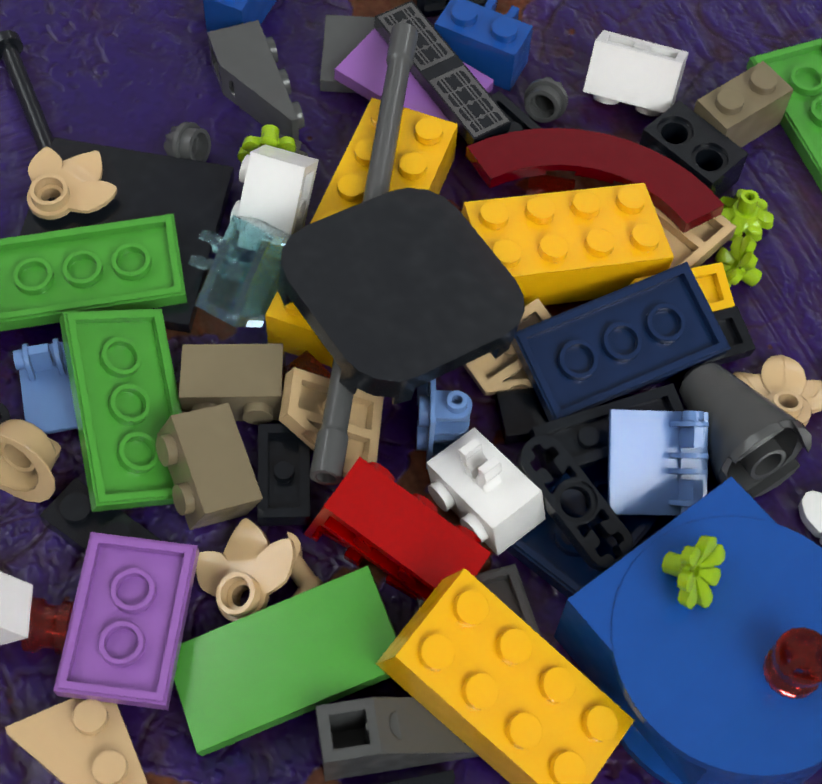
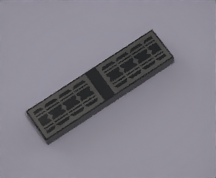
(447, 77)

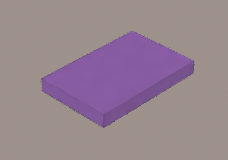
(366, 71)
(127, 621)

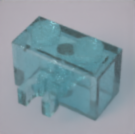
(243, 272)

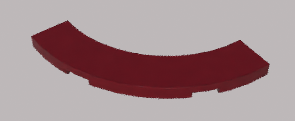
(597, 157)

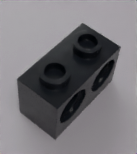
(696, 147)

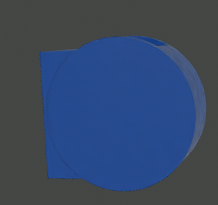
(699, 671)

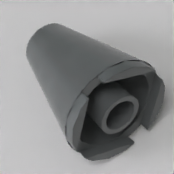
(745, 431)

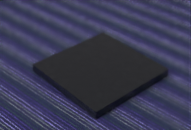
(155, 187)

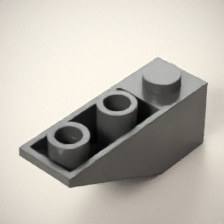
(250, 78)
(382, 737)

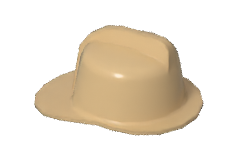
(27, 461)

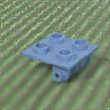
(46, 386)
(441, 418)
(656, 461)

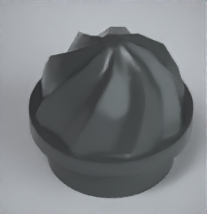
(545, 100)
(188, 142)

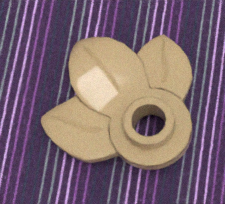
(72, 181)
(786, 385)
(244, 565)

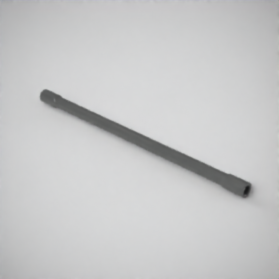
(332, 437)

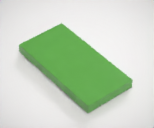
(802, 119)
(90, 270)
(121, 401)
(283, 661)

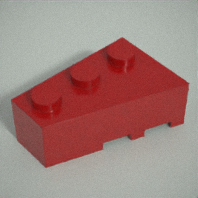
(396, 531)

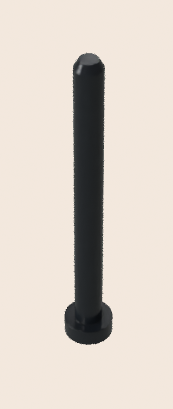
(10, 51)

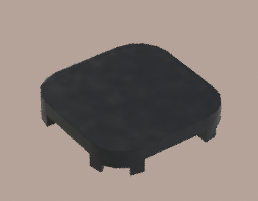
(400, 291)

